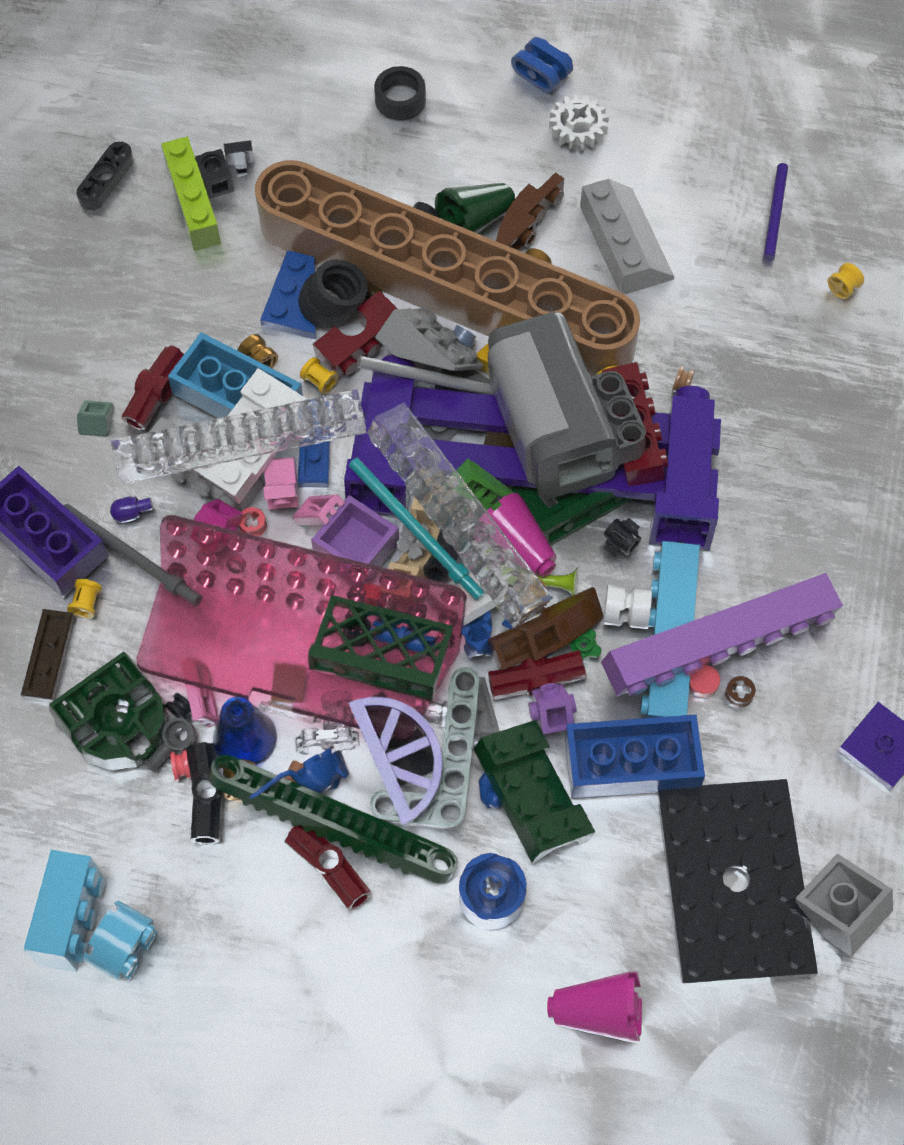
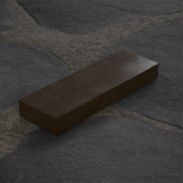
(48, 656)

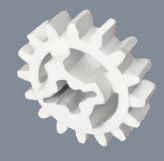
(578, 121)

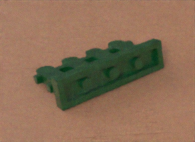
(570, 511)

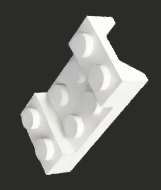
(240, 475)

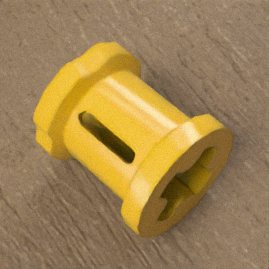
(319, 375)
(84, 598)

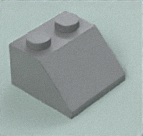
(846, 904)

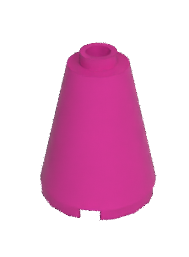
(524, 534)
(600, 1007)

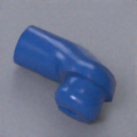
(487, 793)

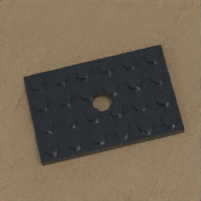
(727, 932)

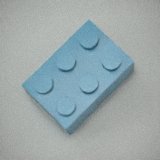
(64, 911)

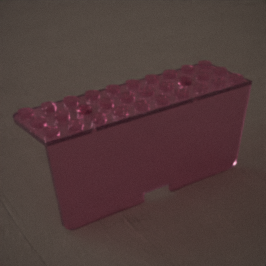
(265, 613)

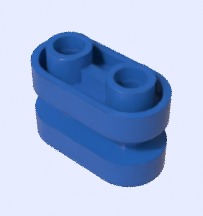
(542, 64)

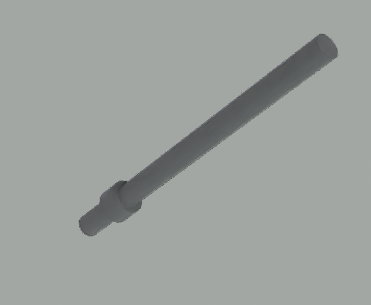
(172, 583)

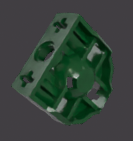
(112, 727)

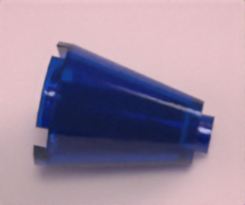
(244, 731)

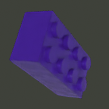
(46, 533)

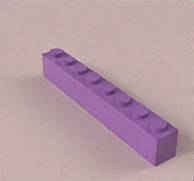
(721, 634)

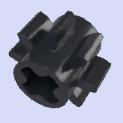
(622, 537)

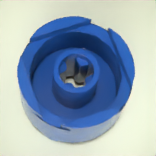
(501, 875)

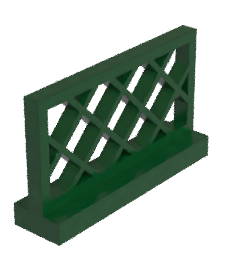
(369, 669)

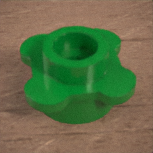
(591, 649)

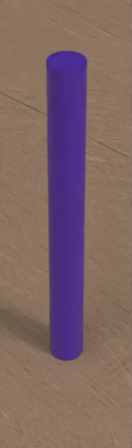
(775, 212)

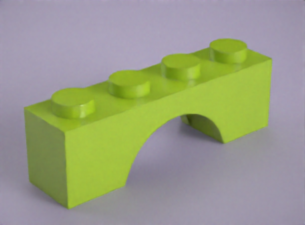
(191, 193)

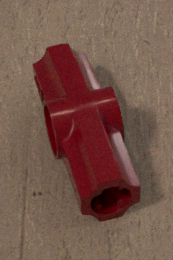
(151, 389)
(534, 674)
(341, 878)

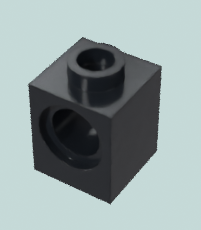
(215, 173)

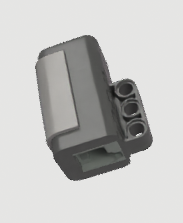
(557, 411)

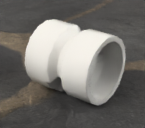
(627, 606)

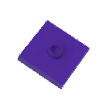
(878, 746)

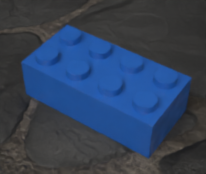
(633, 756)

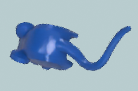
(477, 635)
(317, 774)

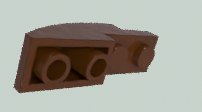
(527, 209)
(549, 631)

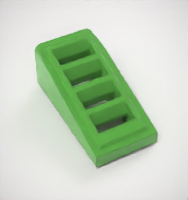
(474, 474)

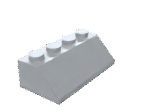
(624, 236)

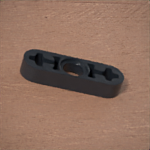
(105, 187)

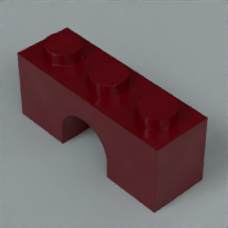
(340, 351)

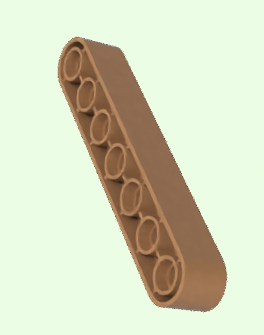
(439, 262)

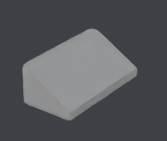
(486, 719)

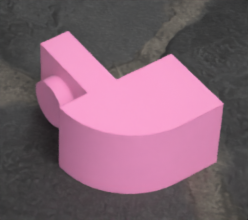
(281, 483)

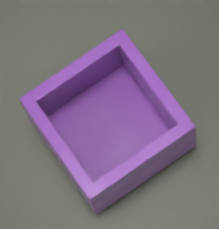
(357, 534)

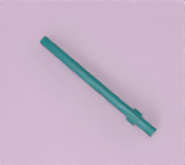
(457, 572)

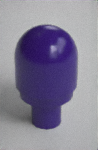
(129, 508)

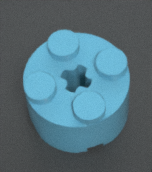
(119, 941)

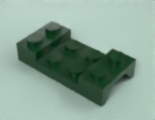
(532, 790)

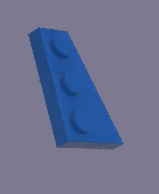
(282, 306)

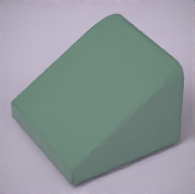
(94, 418)

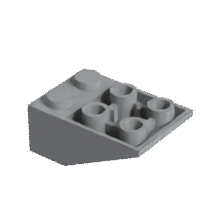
(420, 338)

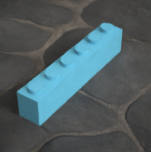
(673, 607)

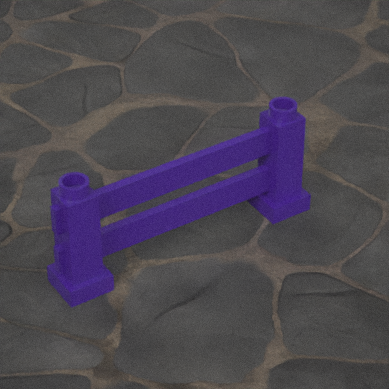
(684, 501)

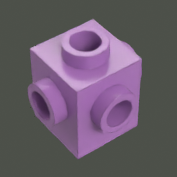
(552, 707)

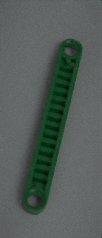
(333, 820)

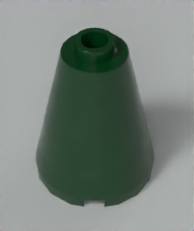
(474, 205)

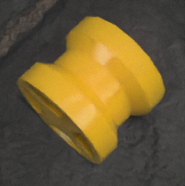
(845, 281)

